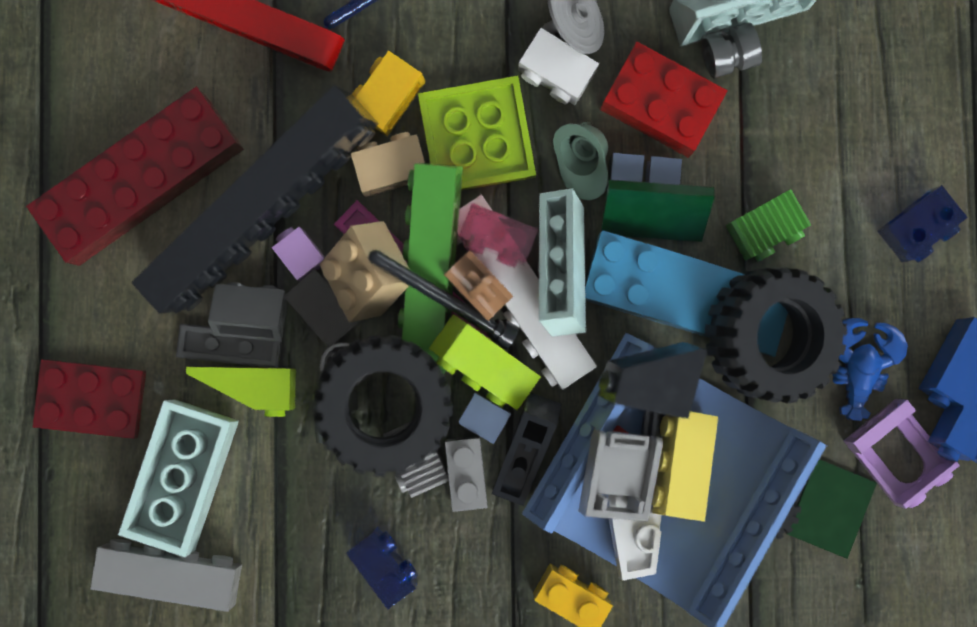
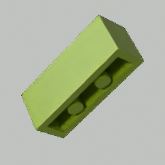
(483, 364)

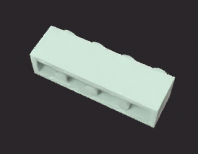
(562, 263)

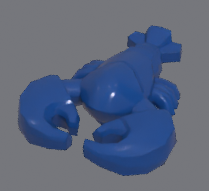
(865, 365)

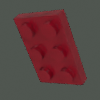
(89, 399)

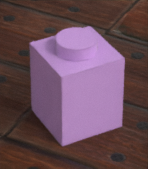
(298, 252)

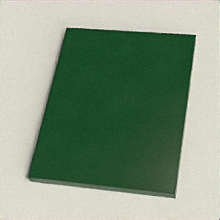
(832, 508)

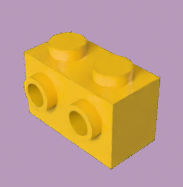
(389, 90)
(571, 598)

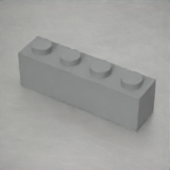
(166, 576)

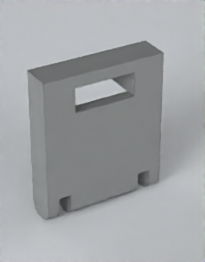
(624, 467)

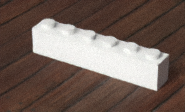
(562, 355)

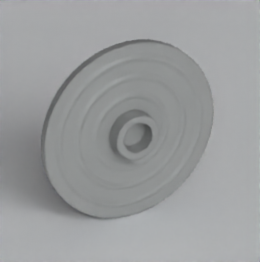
(577, 23)

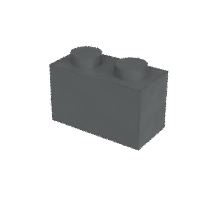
(248, 312)

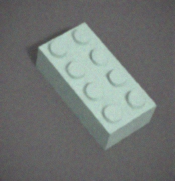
(178, 477)

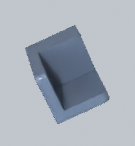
(484, 418)

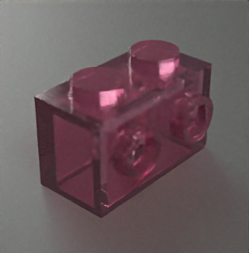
(497, 235)

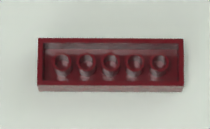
(135, 177)

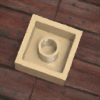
(358, 284)

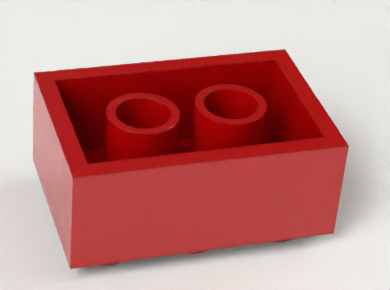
(663, 100)

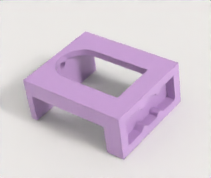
(936, 468)

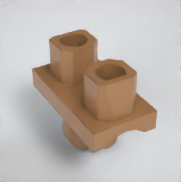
(478, 285)

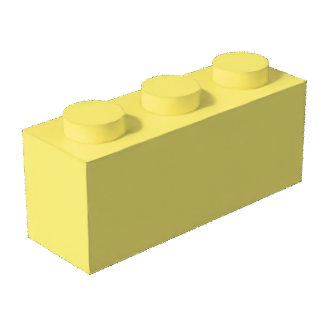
(685, 466)

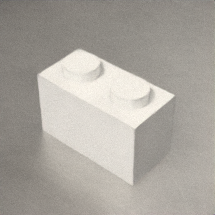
(557, 67)

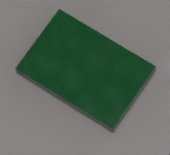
(657, 210)

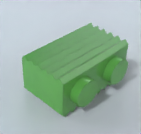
(768, 225)

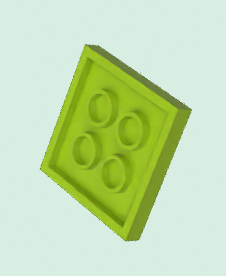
(481, 130)

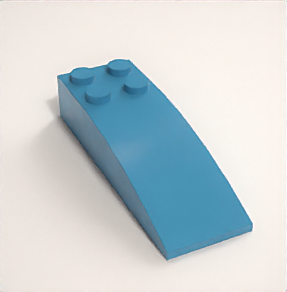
(666, 287)

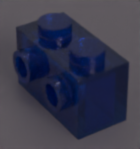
(922, 225)
(383, 567)

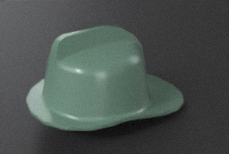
(582, 158)

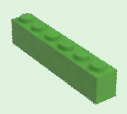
(430, 248)

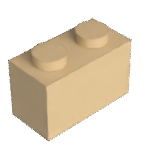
(387, 164)

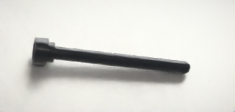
(500, 332)

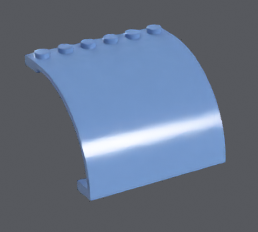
(751, 489)

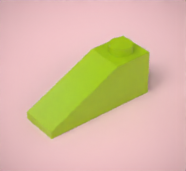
(255, 387)

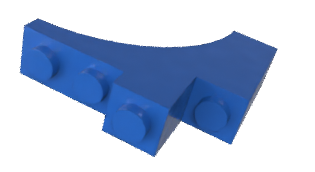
(953, 386)

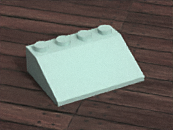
(701, 17)

